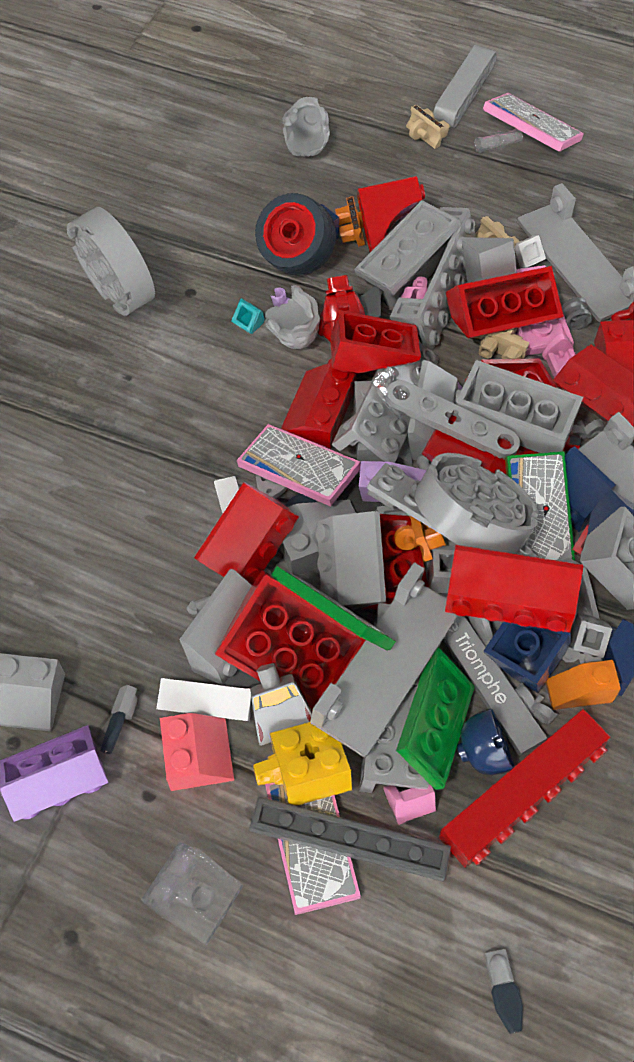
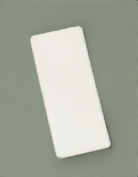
(226, 490)

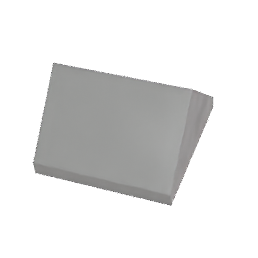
(488, 257)

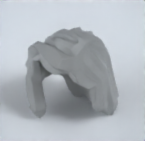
(306, 127)
(295, 322)

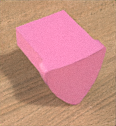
(558, 353)
(410, 802)

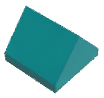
(248, 316)

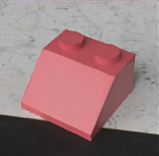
(195, 751)

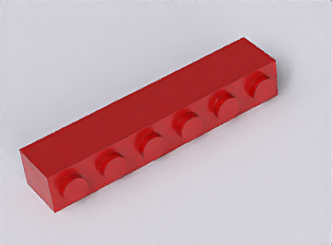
(524, 788)

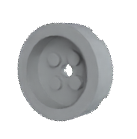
(111, 260)
(475, 504)

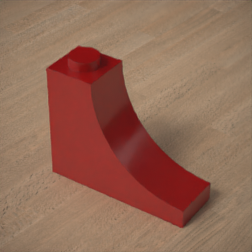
(385, 204)

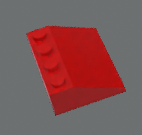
(292, 634)

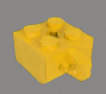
(306, 764)

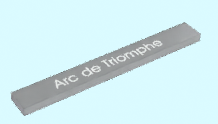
(492, 685)

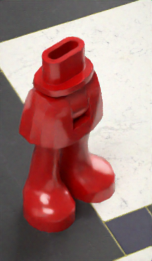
(340, 297)

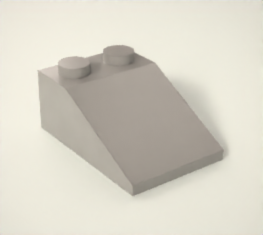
(301, 545)

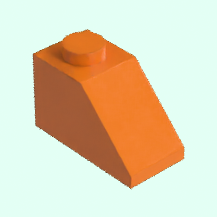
(584, 685)

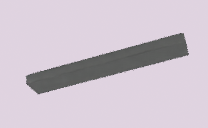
(350, 838)

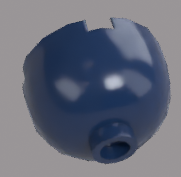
(485, 745)

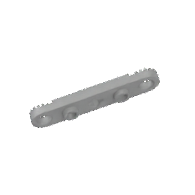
(468, 425)

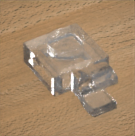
(383, 384)

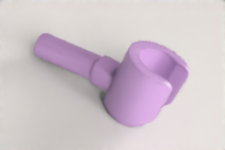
(280, 297)

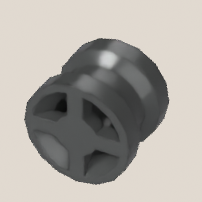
(576, 313)

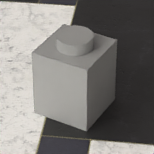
(590, 635)

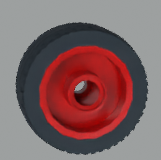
(295, 234)

